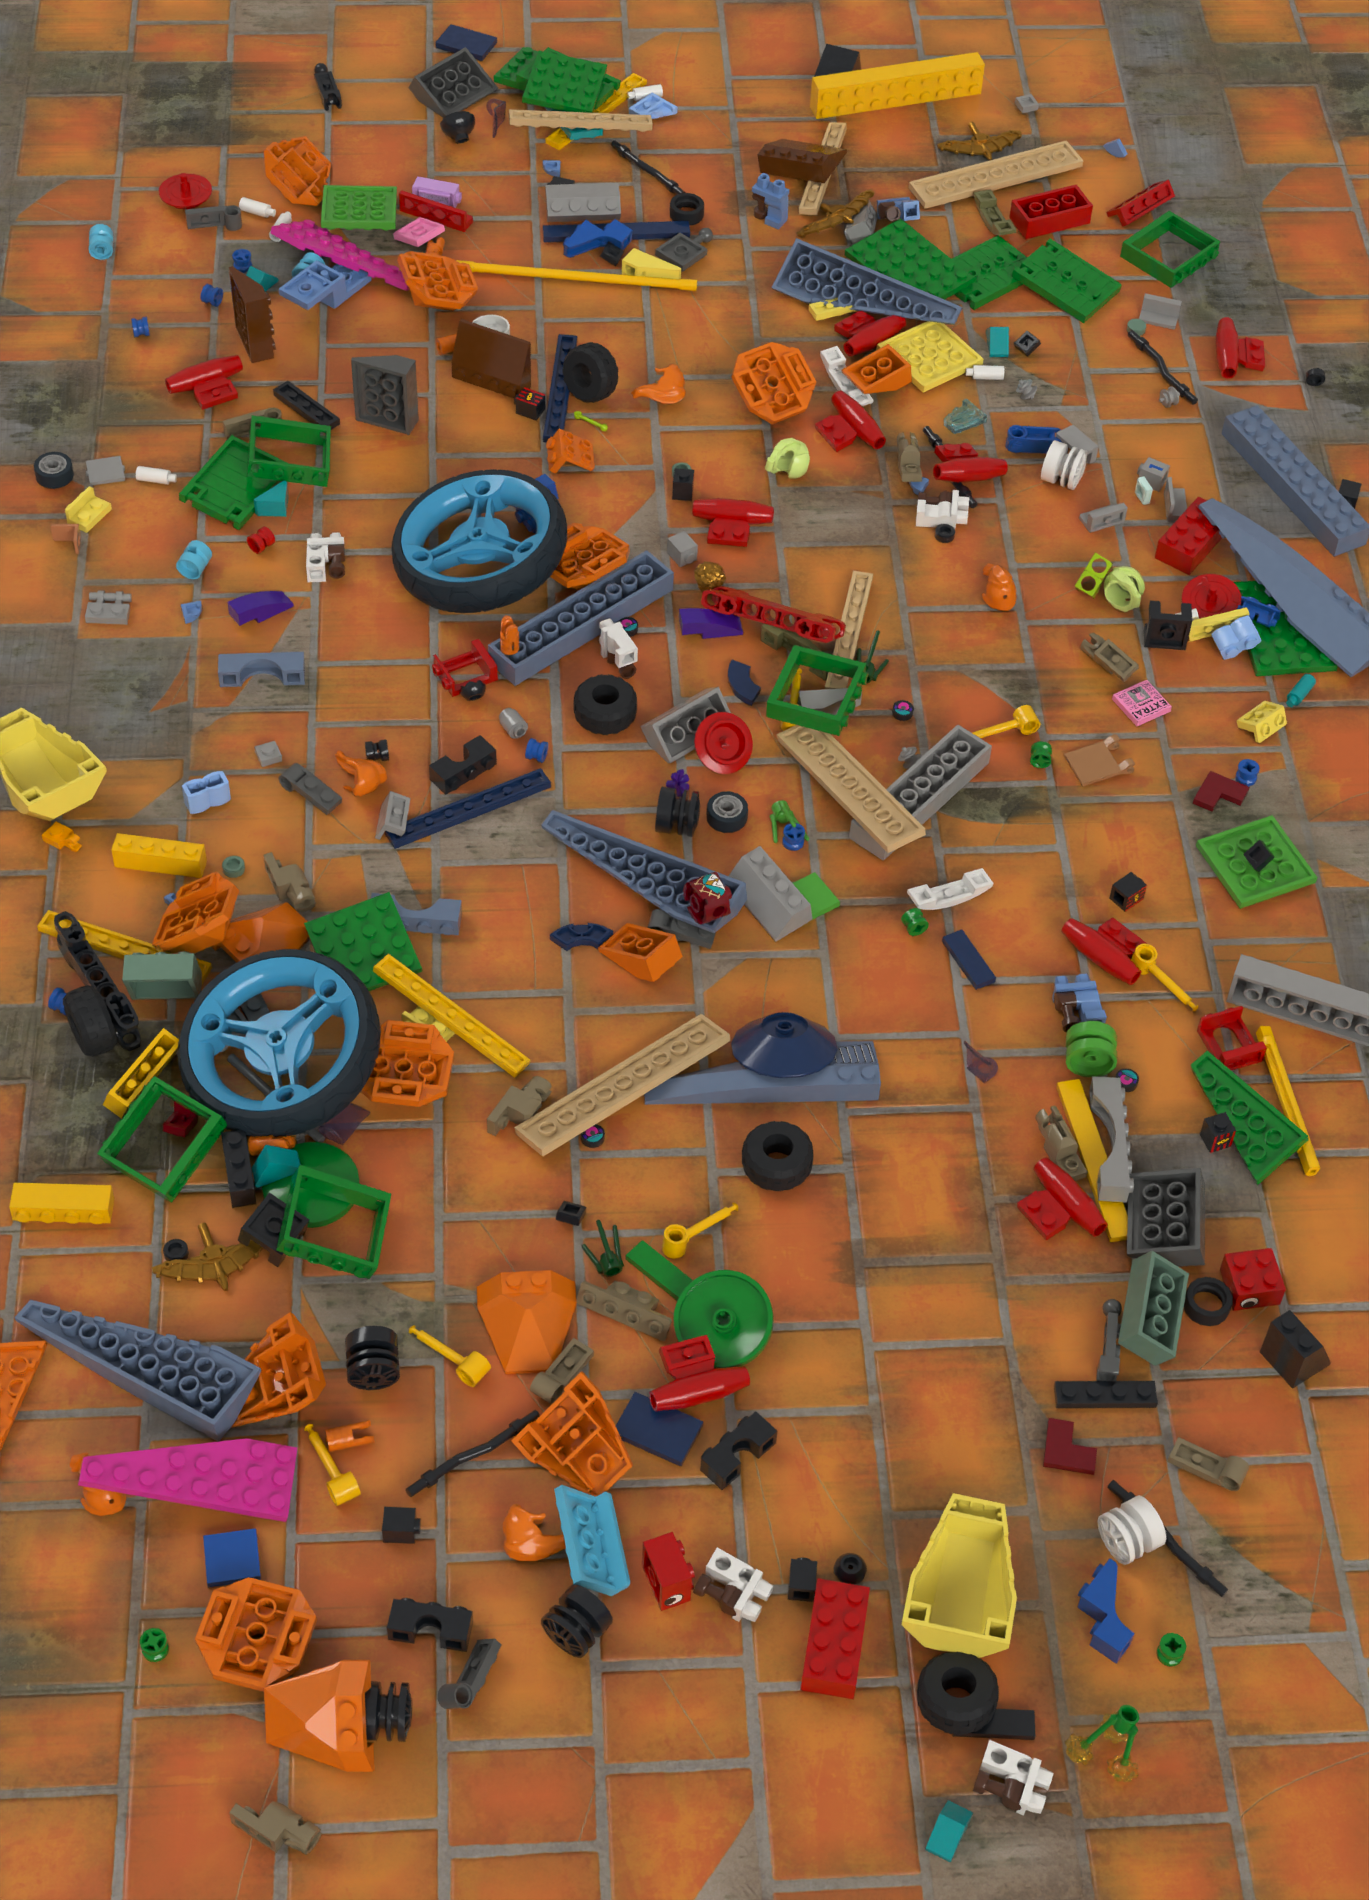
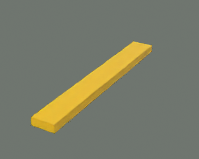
(559, 139)
(109, 941)
(451, 1015)
(1091, 1153)

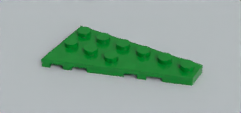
(1262, 1132)

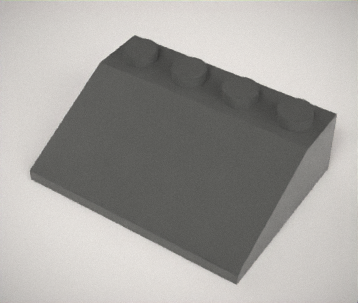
(452, 84)
(386, 392)
(1168, 1216)

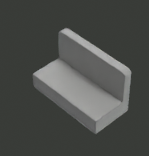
(1160, 311)
(1075, 438)
(1174, 501)
(1104, 517)
(393, 815)

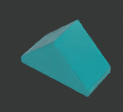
(262, 277)
(998, 341)
(273, 502)
(274, 1165)
(948, 1831)

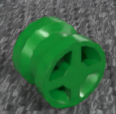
(1041, 754)
(914, 921)
(153, 1638)
(1167, 1654)

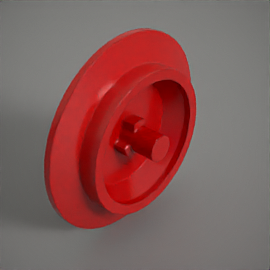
(185, 191)
(1211, 595)
(723, 743)

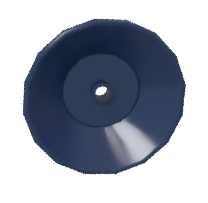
(784, 1046)

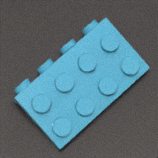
(592, 1540)

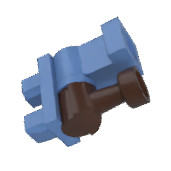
(775, 196)
(898, 208)
(1077, 996)

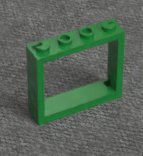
(1171, 222)
(294, 432)
(809, 717)
(190, 1159)
(342, 1190)

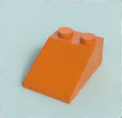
(879, 371)
(642, 951)

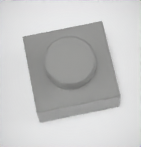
(1026, 103)
(268, 753)

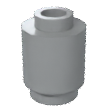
(513, 723)

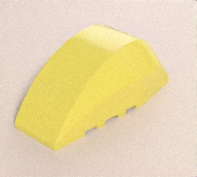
(44, 768)
(964, 1582)

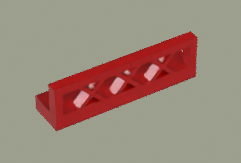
(1142, 202)
(434, 211)

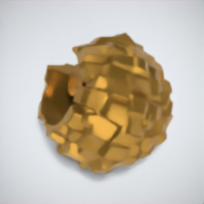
(709, 575)

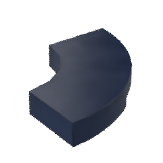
(741, 683)
(576, 935)

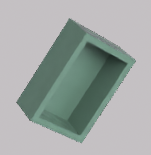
(162, 976)

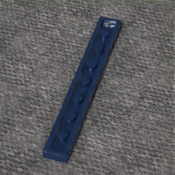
(641, 230)
(559, 391)
(471, 807)

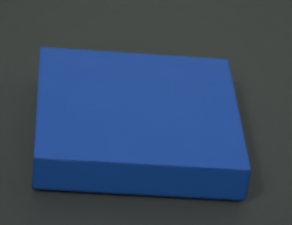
(231, 1557)

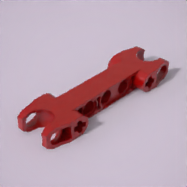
(806, 624)

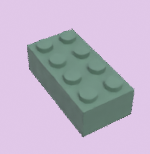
(1153, 1308)

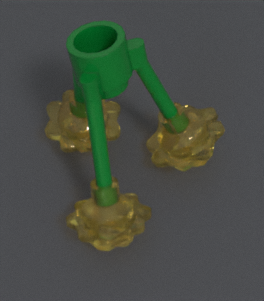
(1115, 1727)

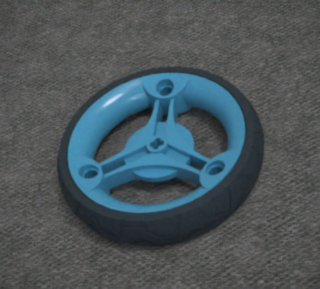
(479, 541)
(280, 1041)

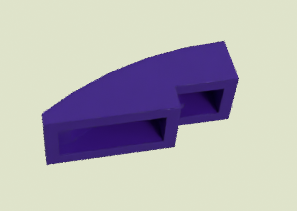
(258, 606)
(708, 623)

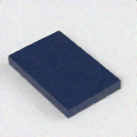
(457, 38)
(661, 1433)

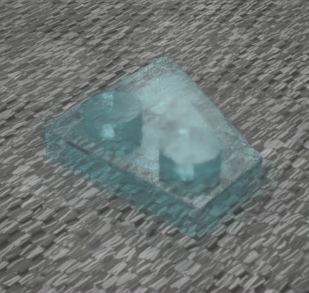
(964, 417)

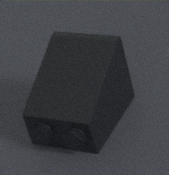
(838, 60)
(1293, 1350)

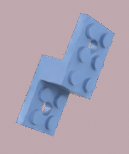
(323, 284)

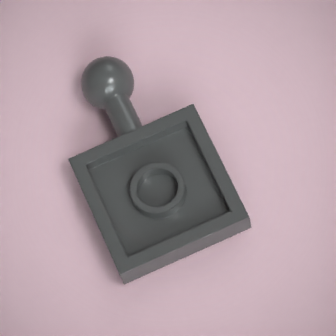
(684, 251)

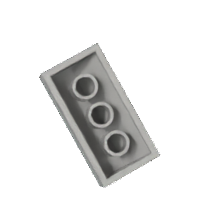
(583, 202)
(674, 731)
(771, 895)

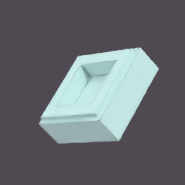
(1143, 490)

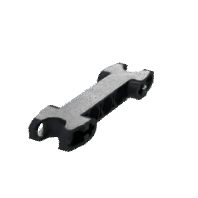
(89, 968)

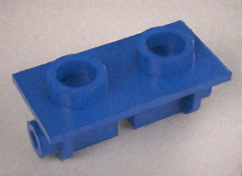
(1267, 613)

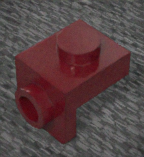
(180, 1121)

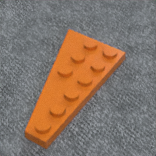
(17, 1370)

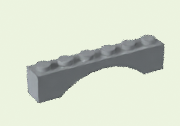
(1107, 1103)

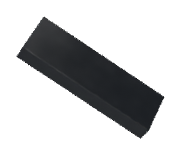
(1007, 1725)

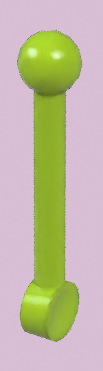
(578, 415)

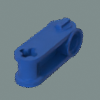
(1030, 439)

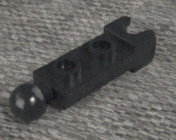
(327, 87)

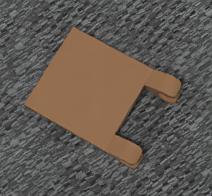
(1097, 763)

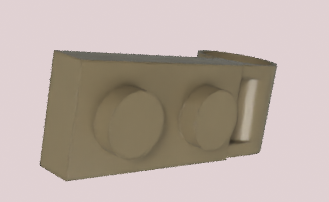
(240, 425)
(562, 1371)
(1209, 1466)

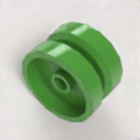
(1091, 1049)

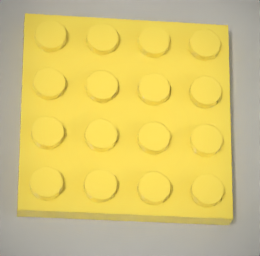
(933, 353)

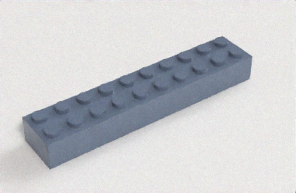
(1296, 480)
(578, 616)

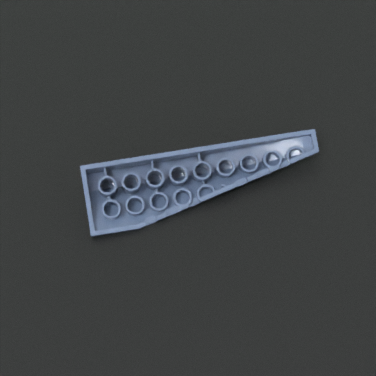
(819, 275)
(176, 1376)

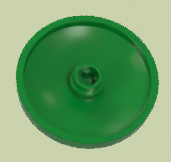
(315, 1206)
(730, 1312)

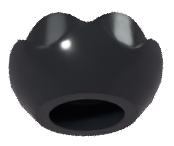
(473, 690)
(848, 1575)

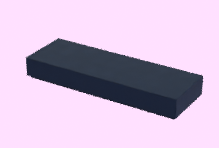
(969, 959)

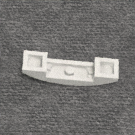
(834, 363)
(952, 893)

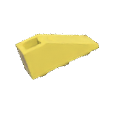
(642, 264)

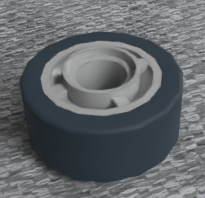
(53, 470)
(727, 812)

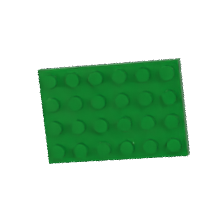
(910, 258)
(1282, 646)

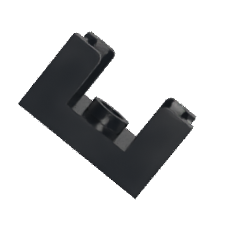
(1167, 630)
(265, 1227)

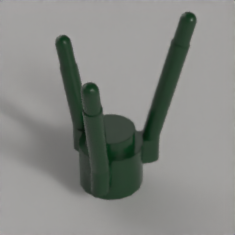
(869, 665)
(609, 1263)

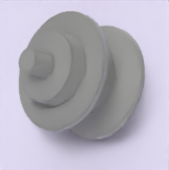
(1027, 390)
(1169, 397)
(909, 756)

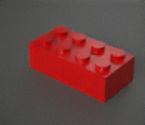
(1051, 211)
(1188, 540)
(835, 1639)

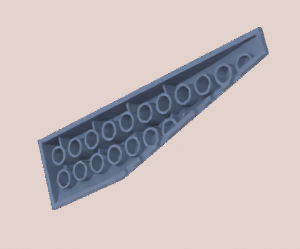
(1301, 590)

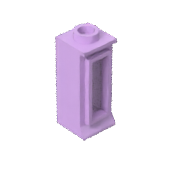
(438, 191)

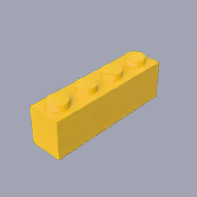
(159, 855)
(141, 1072)
(62, 1203)

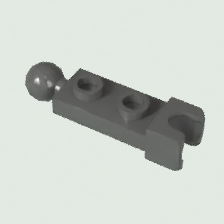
(1109, 1362)

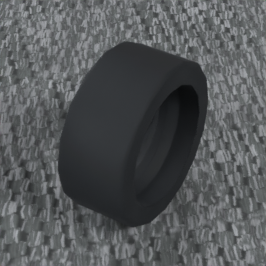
(687, 200)
(1213, 1286)

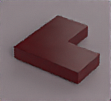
(1217, 787)
(1063, 1454)

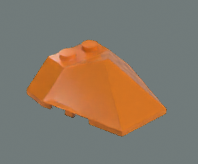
(297, 170)
(264, 931)
(527, 1317)
(288, 1375)
(577, 1440)
(323, 1715)

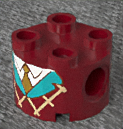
(707, 898)

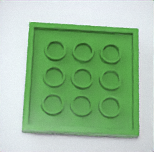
(359, 207)
(1245, 884)

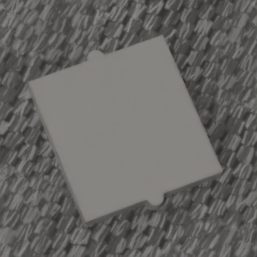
(105, 470)

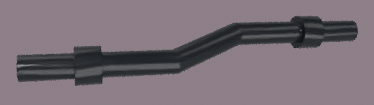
(625, 152)
(1144, 345)
(964, 491)
(431, 1477)
(1203, 1574)

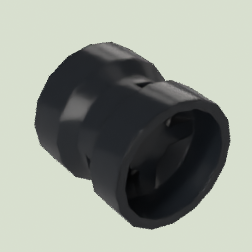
(371, 750)

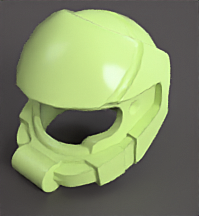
(789, 456)
(1124, 584)

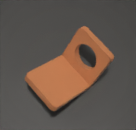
(67, 532)

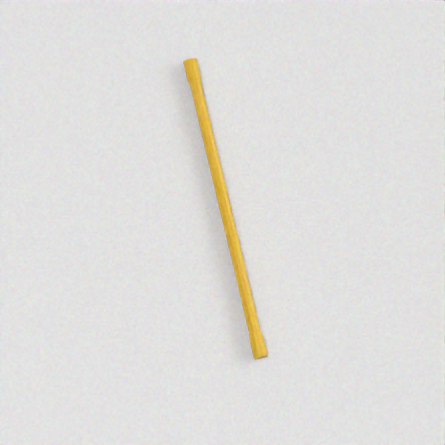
(681, 284)

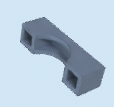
(236, 668)
(440, 918)

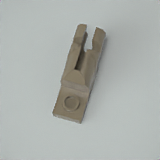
(909, 458)
(1109, 656)
(289, 883)
(519, 1104)
(1060, 1143)
(277, 1826)

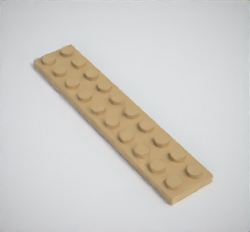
(995, 174)
(852, 787)
(621, 1084)

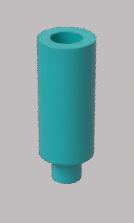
(1300, 690)

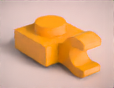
(60, 836)

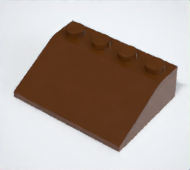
(799, 160)
(252, 316)
(491, 359)

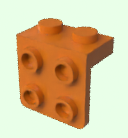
(570, 448)

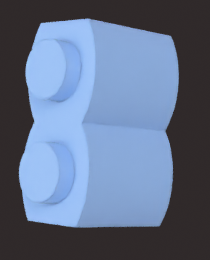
(1236, 637)
(206, 792)

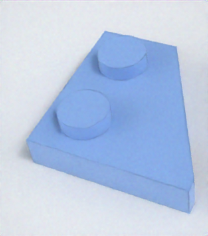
(653, 106)

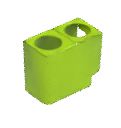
(1090, 572)

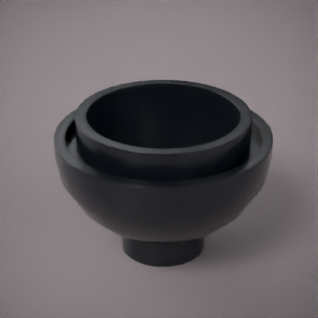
(458, 125)

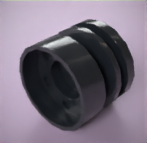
(677, 811)
(372, 1357)
(576, 1620)
(388, 1711)

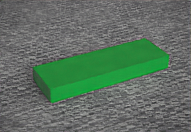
(658, 1269)

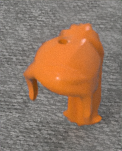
(667, 390)
(998, 585)
(367, 773)
(98, 1500)
(524, 1538)

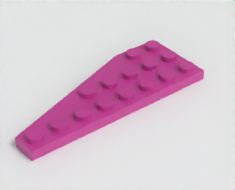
(323, 243)
(222, 1475)

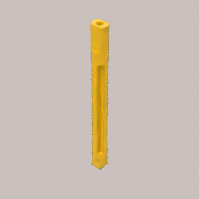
(1286, 1097)

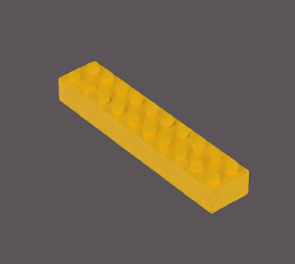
(896, 85)

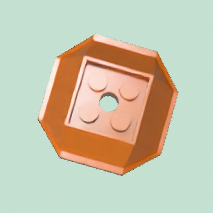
(437, 280)
(783, 369)
(589, 556)
(197, 916)
(410, 1065)
(252, 1609)

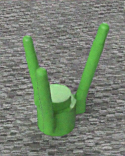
(783, 814)

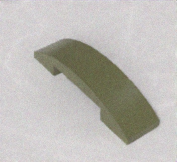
(991, 215)
(778, 637)

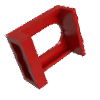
(477, 655)
(1230, 1018)

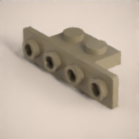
(626, 1306)

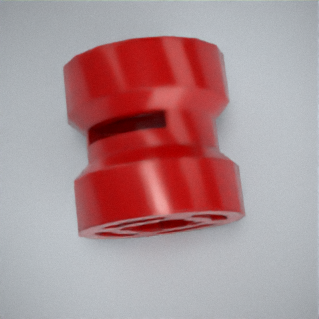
(258, 541)

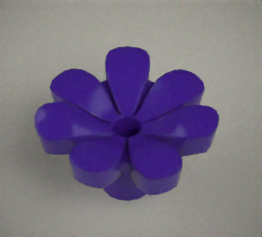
(679, 782)

